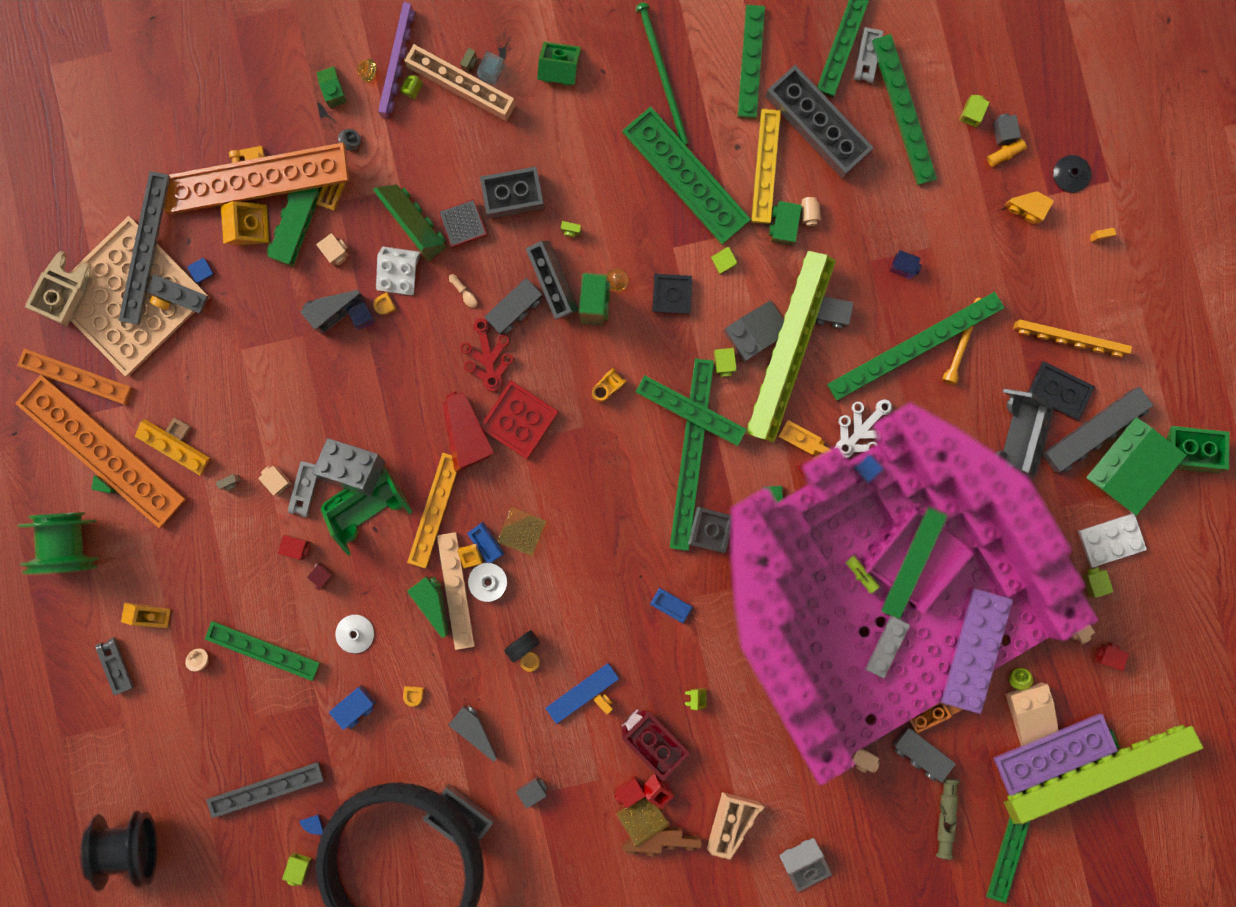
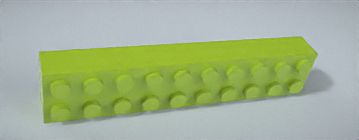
(1101, 775)

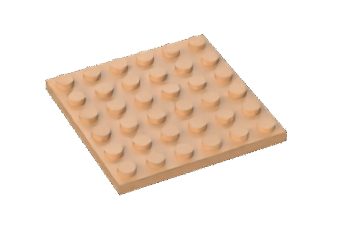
(101, 303)

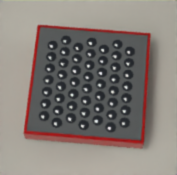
(462, 223)

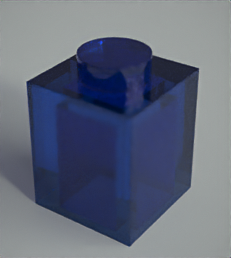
(906, 264)
(361, 315)

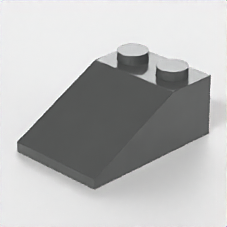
(329, 310)
(755, 331)

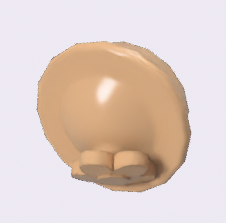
(197, 660)

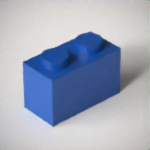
(352, 707)

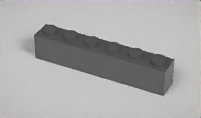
(1097, 429)

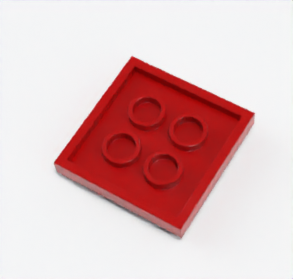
(518, 419)

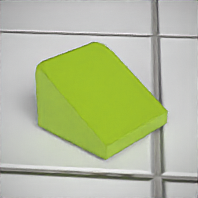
(724, 260)

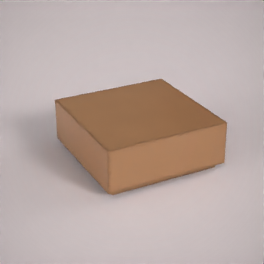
(178, 429)

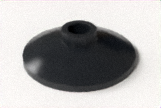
(1066, 180)

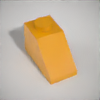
(145, 615)

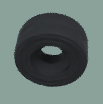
(522, 646)

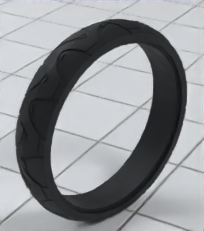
(411, 794)

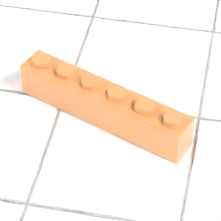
(460, 82)

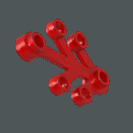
(487, 358)

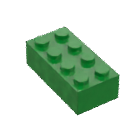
(594, 299)

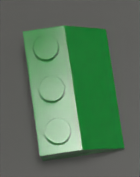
(1204, 448)

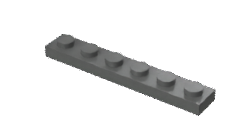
(265, 789)

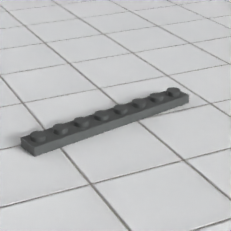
(144, 248)

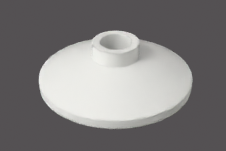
(480, 589)
(364, 631)

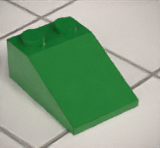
(430, 601)

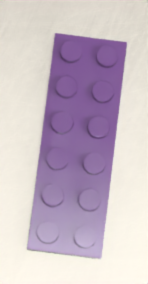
(976, 650)
(1055, 754)

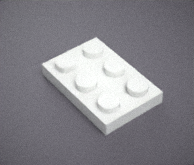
(1112, 540)

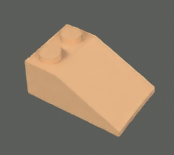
(1032, 712)

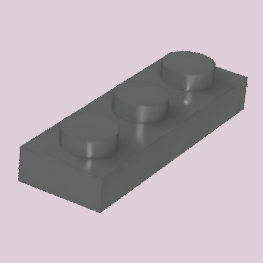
(177, 294)

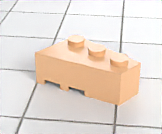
(731, 823)

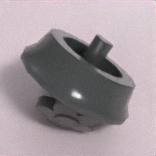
(350, 139)

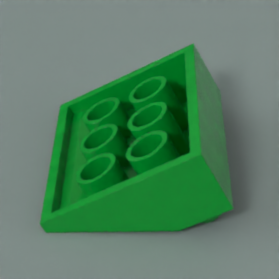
(411, 220)
(1136, 466)

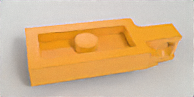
(802, 439)

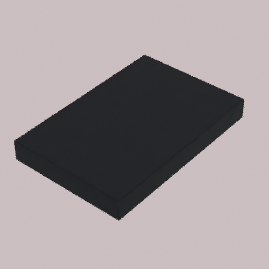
(1061, 390)

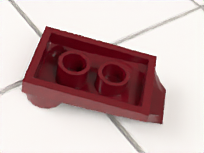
(653, 743)

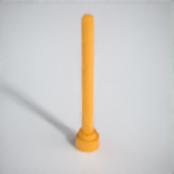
(951, 375)

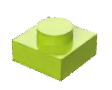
(570, 229)

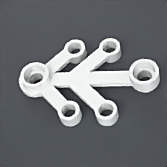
(860, 429)

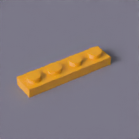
(172, 447)

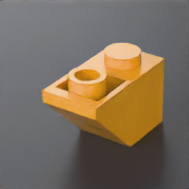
(1031, 206)

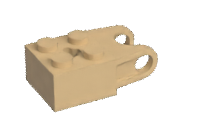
(63, 286)

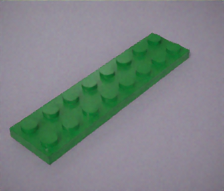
(686, 175)

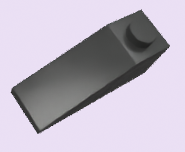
(471, 728)

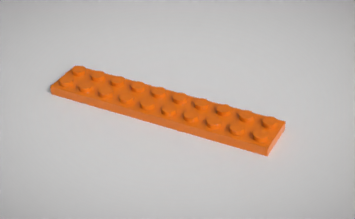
(257, 178)
(100, 451)

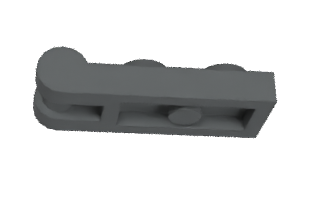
(114, 666)

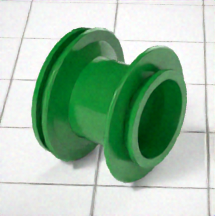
(58, 544)

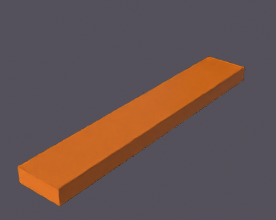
(75, 376)

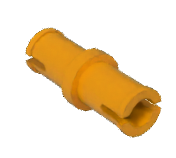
(1006, 152)

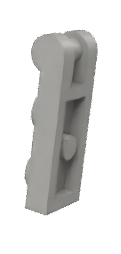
(867, 56)
(303, 490)

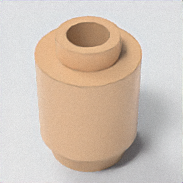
(810, 211)

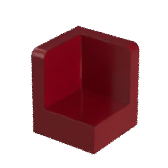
(320, 576)

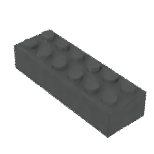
(818, 121)

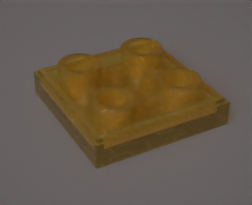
(521, 531)
(642, 821)

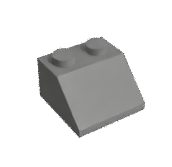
(805, 864)

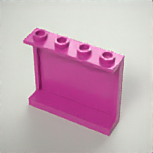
(942, 565)

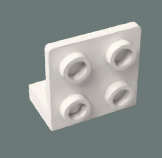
(396, 270)

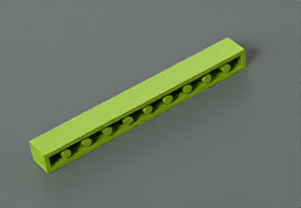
(791, 346)

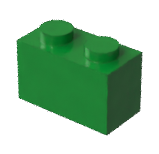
(785, 223)

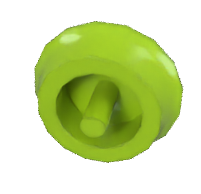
(1021, 679)

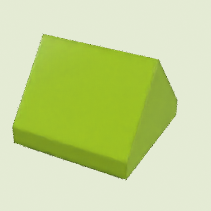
(411, 86)

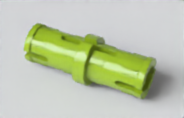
(853, 564)

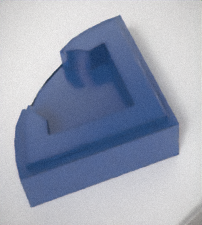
(313, 825)

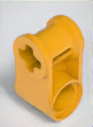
(608, 385)

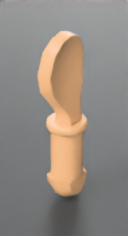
(469, 299)

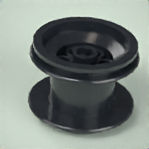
(119, 851)

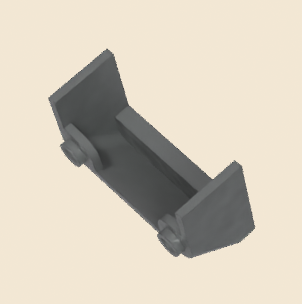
(1026, 432)

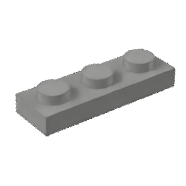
(887, 646)

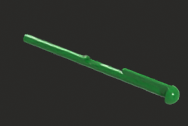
(642, 8)

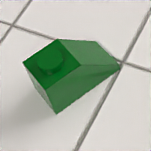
(331, 87)

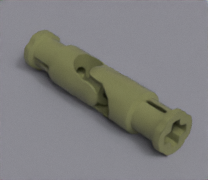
(948, 808)

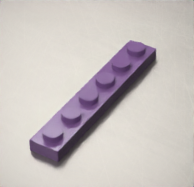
(395, 68)

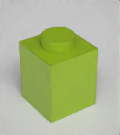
(974, 110)
(725, 362)
(1097, 582)
(296, 869)

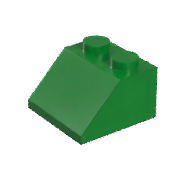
(558, 63)

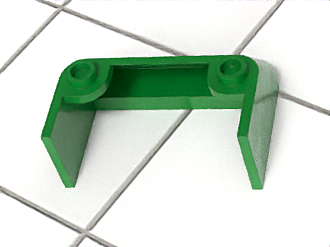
(350, 508)

